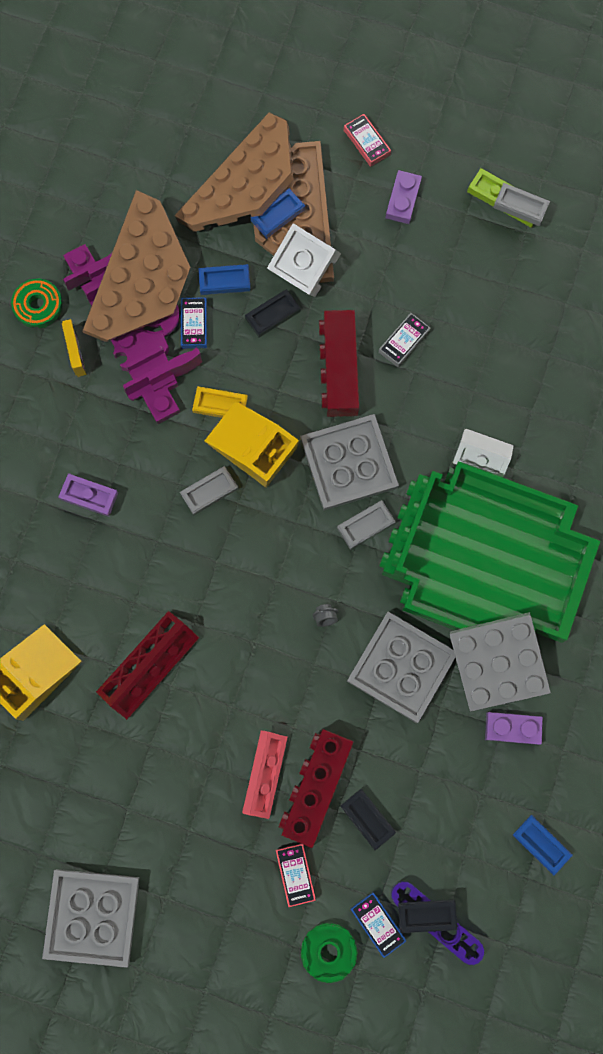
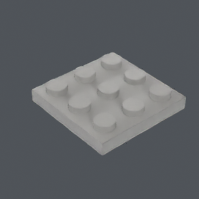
(349, 462)
(499, 662)
(402, 667)
(91, 918)

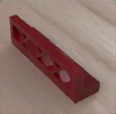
(150, 666)

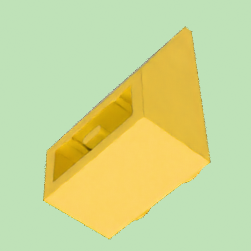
(252, 443)
(34, 671)

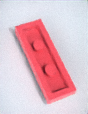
(264, 774)

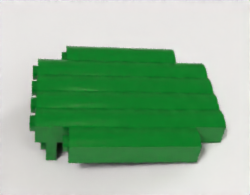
(488, 553)

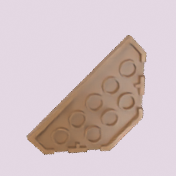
(245, 180)
(310, 189)
(142, 273)

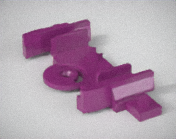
(145, 350)

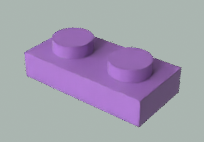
(403, 197)
(88, 495)
(513, 728)

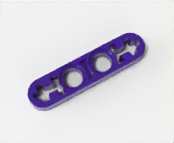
(469, 939)

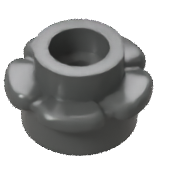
(325, 615)

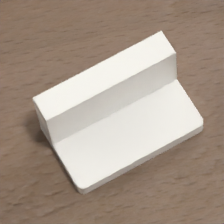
(484, 453)

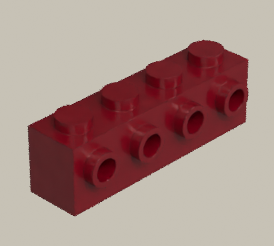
(340, 363)
(317, 788)

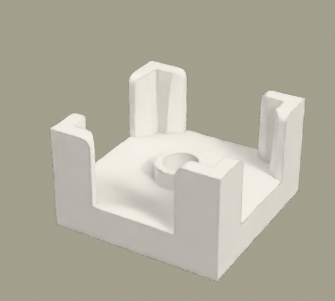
(303, 260)

